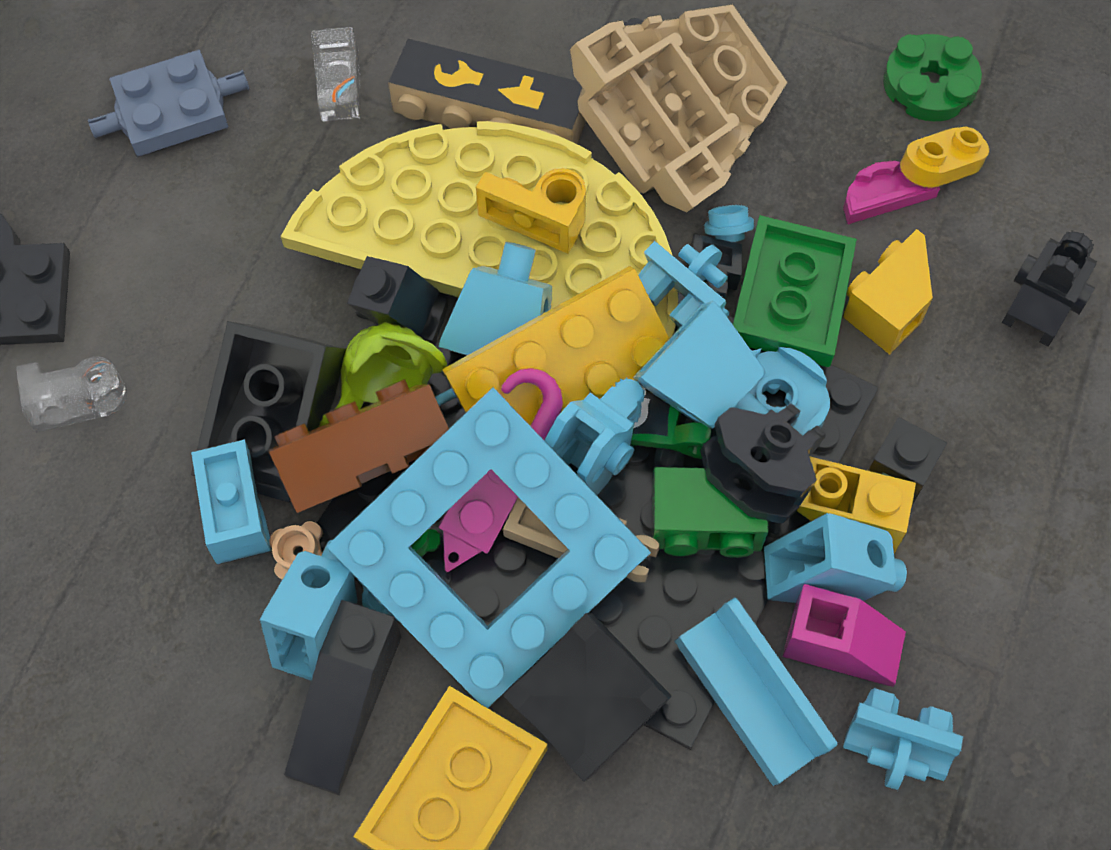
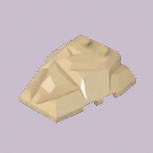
(676, 98)

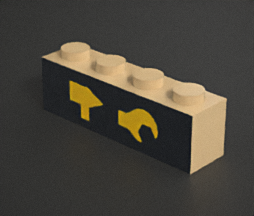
(468, 88)

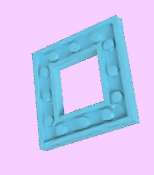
(495, 655)

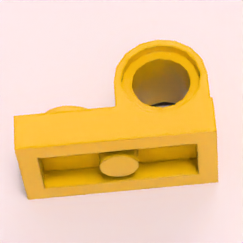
(534, 211)

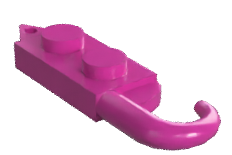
(481, 512)

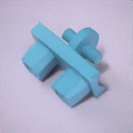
(666, 272)
(900, 743)

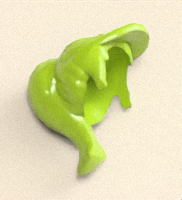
(383, 357)

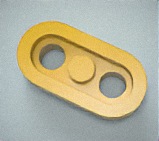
(944, 157)

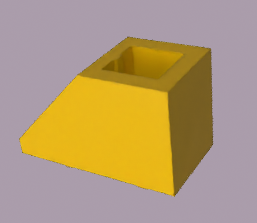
(894, 296)
(860, 496)

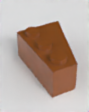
(357, 444)

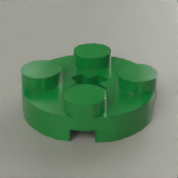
(939, 54)

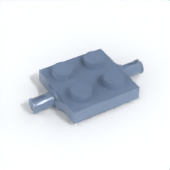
(168, 103)

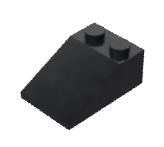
(264, 388)

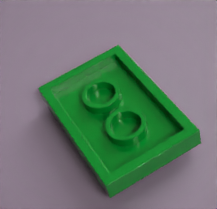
(794, 289)

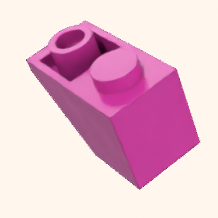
(844, 636)

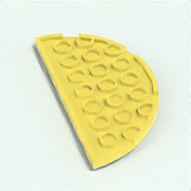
(418, 208)

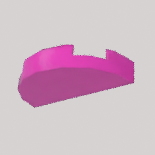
(882, 190)

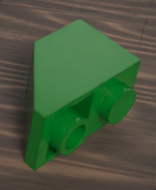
(696, 516)

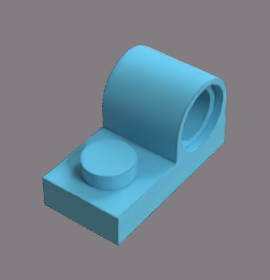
(229, 502)

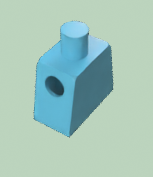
(496, 301)
(704, 368)
(834, 557)
(304, 610)

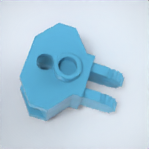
(598, 432)

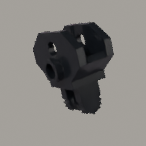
(1053, 285)
(765, 458)

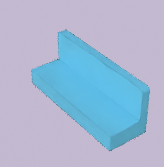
(755, 692)

